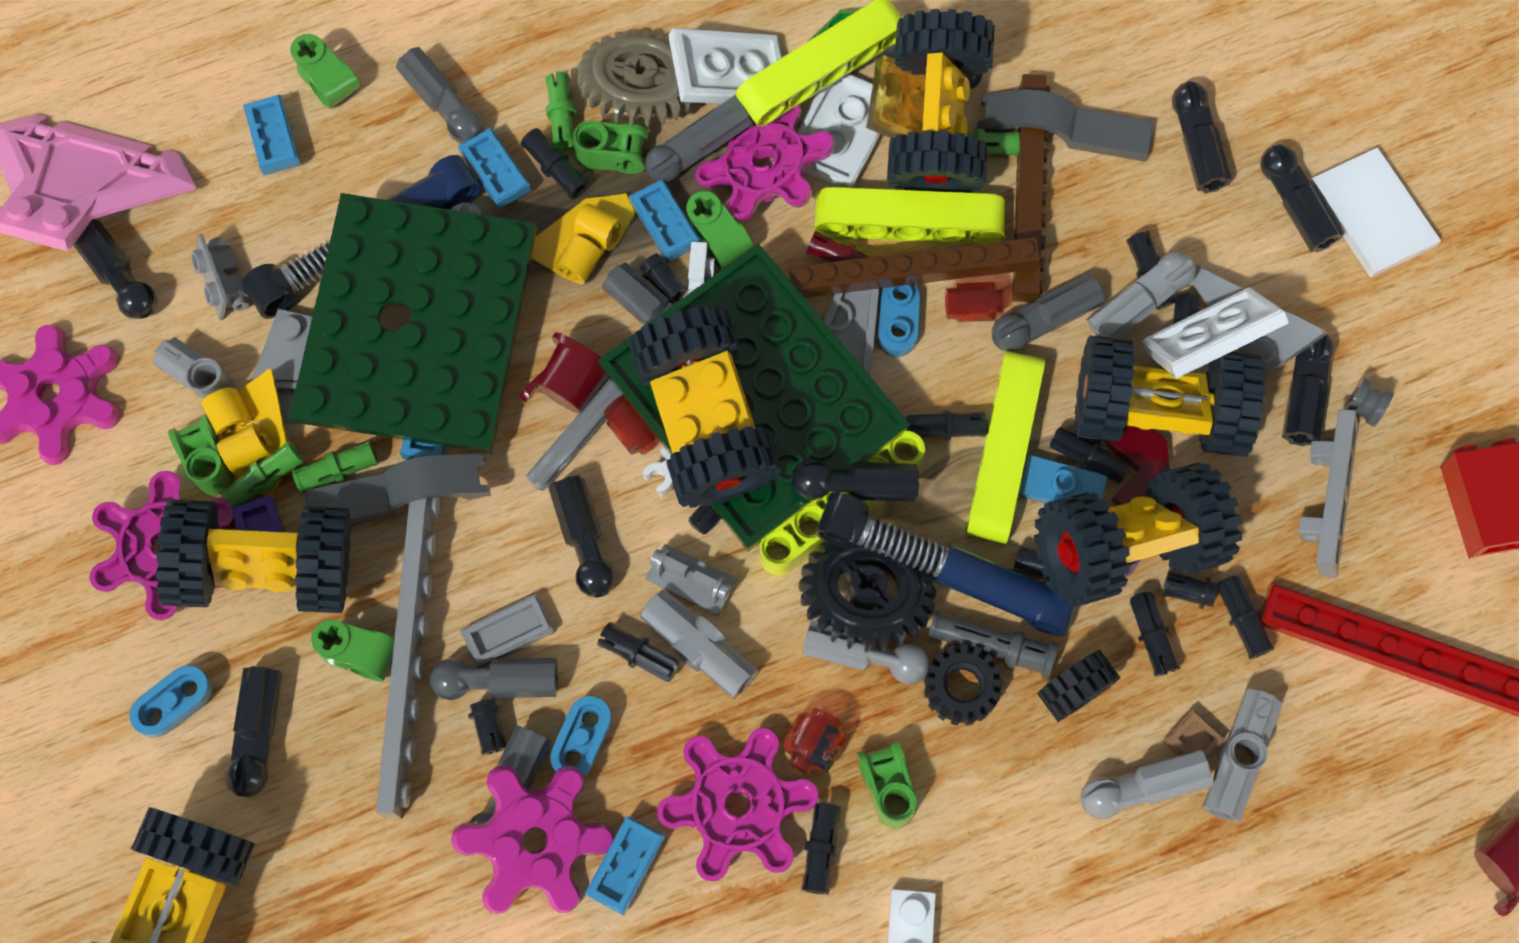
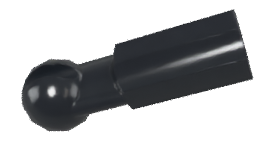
(1201, 137)
(1300, 198)
(113, 268)
(1308, 393)
(862, 480)
(581, 530)
(253, 730)

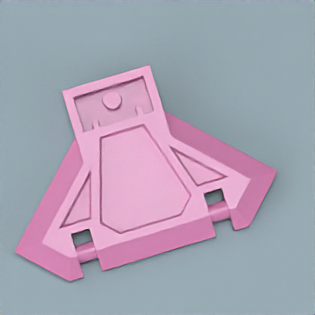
(76, 178)

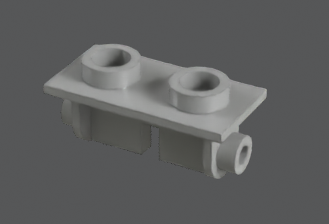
(213, 262)
(690, 578)

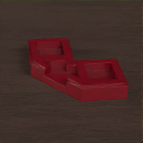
(1148, 457)

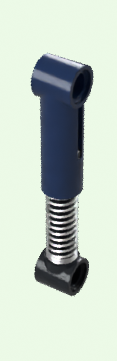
(274, 288)
(848, 523)

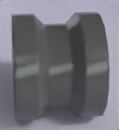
(1369, 401)

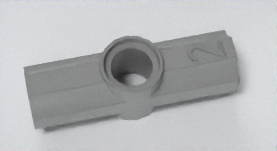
(698, 643)
(1234, 780)

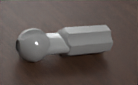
(1143, 296)
(906, 663)
(1149, 783)

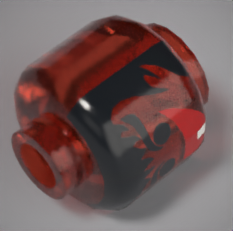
(814, 741)

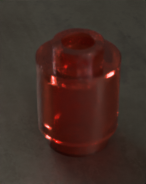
(973, 302)
(629, 427)

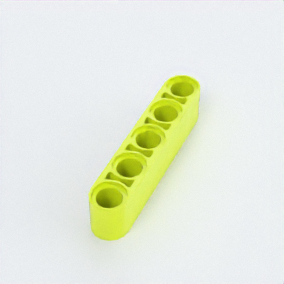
(819, 62)
(909, 215)
(1005, 447)
(801, 544)

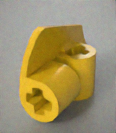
(582, 235)
(247, 423)

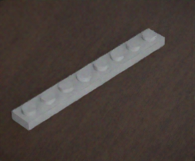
(407, 664)

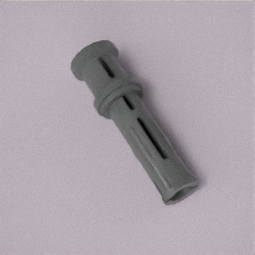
(1012, 648)

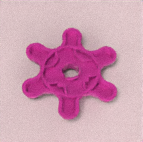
(761, 184)
(75, 403)
(135, 537)
(746, 774)
(502, 839)

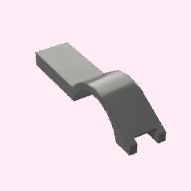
(1078, 127)
(403, 483)

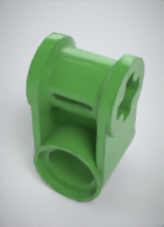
(323, 70)
(612, 148)
(720, 231)
(199, 452)
(361, 650)
(885, 776)

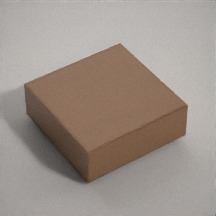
(1194, 734)

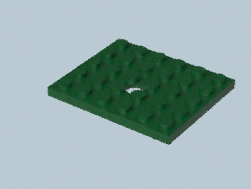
(451, 363)
(794, 373)

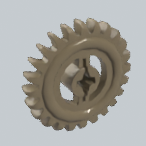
(640, 75)

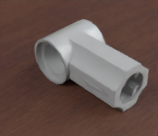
(190, 368)

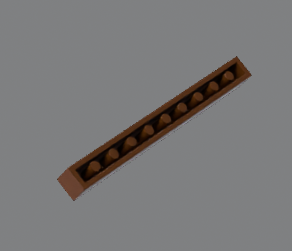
(1030, 197)
(916, 267)

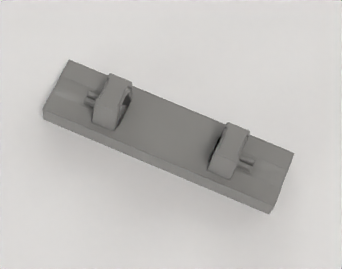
(1340, 458)

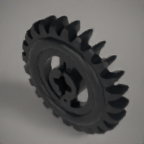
(869, 608)

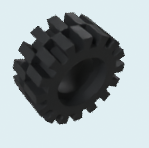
(974, 662)
(1078, 685)

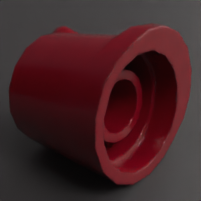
(569, 376)
(1500, 863)

